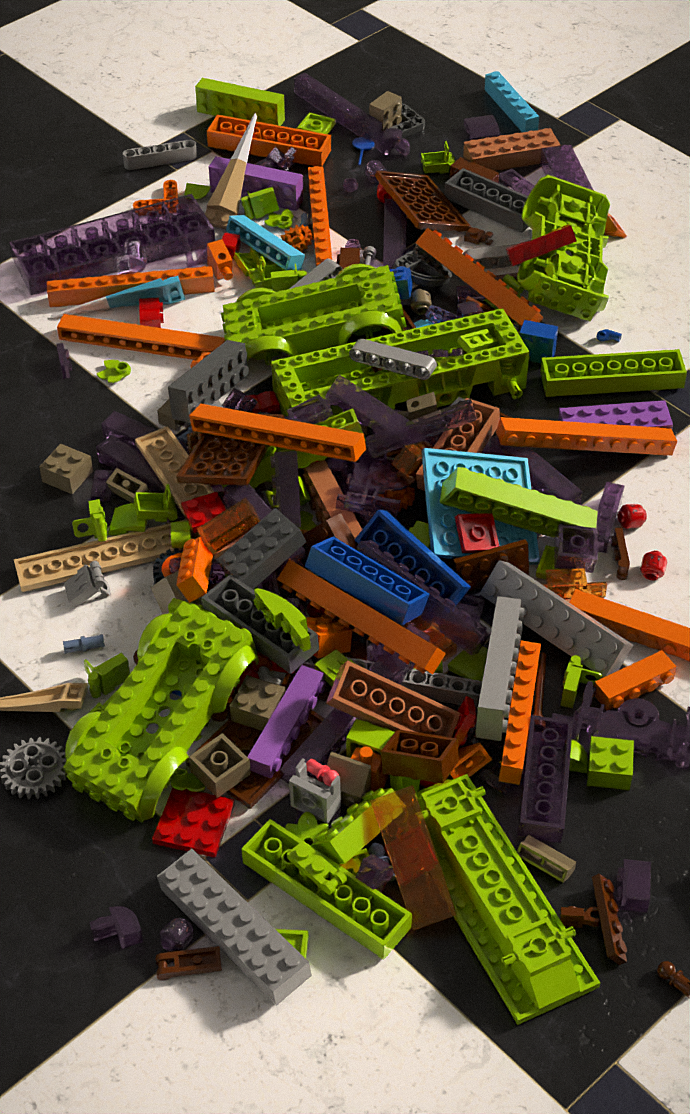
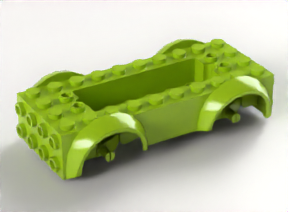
(555, 278)
(315, 314)
(110, 748)

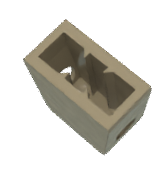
(420, 406)

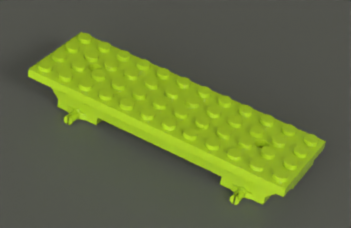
(502, 905)

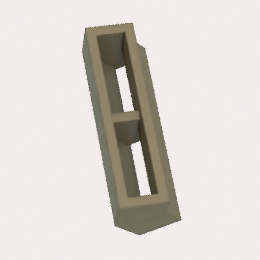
(546, 858)

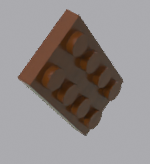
(478, 566)

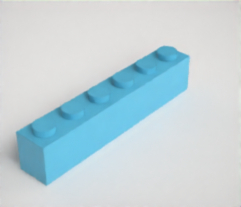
(511, 102)
(265, 242)

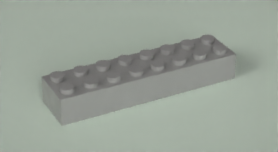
(559, 620)
(498, 669)
(235, 927)

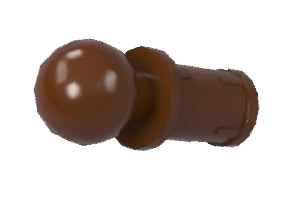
(667, 971)

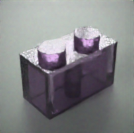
(635, 885)

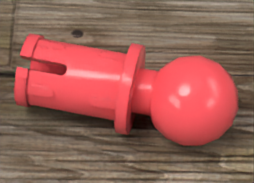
(322, 772)

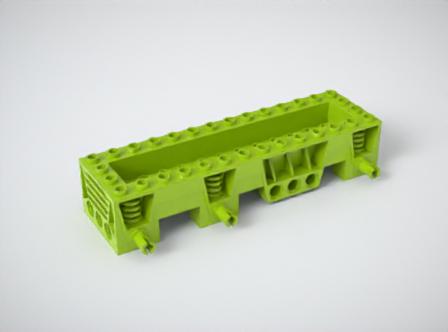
(503, 367)

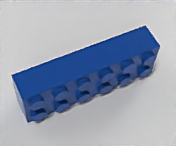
(411, 552)
(367, 580)

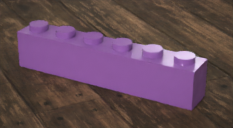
(286, 721)

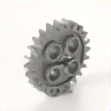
(33, 768)

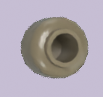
(420, 301)

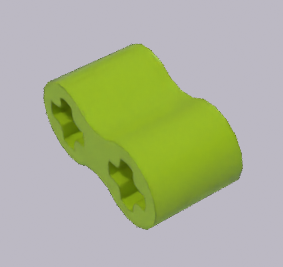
(180, 533)

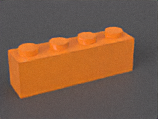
(194, 569)
(635, 680)

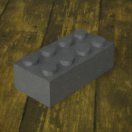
(262, 549)

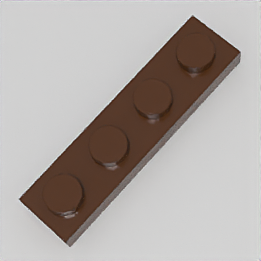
(609, 919)

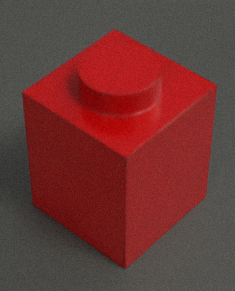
(232, 243)

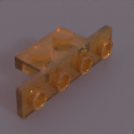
(566, 581)

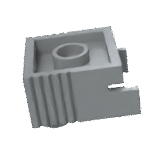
(314, 796)

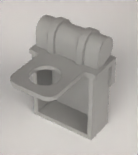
(86, 584)

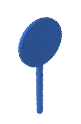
(362, 144)

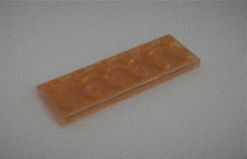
(413, 857)

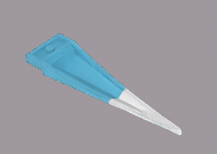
(167, 290)

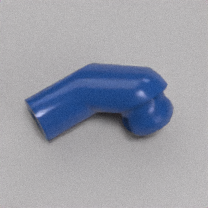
(606, 334)

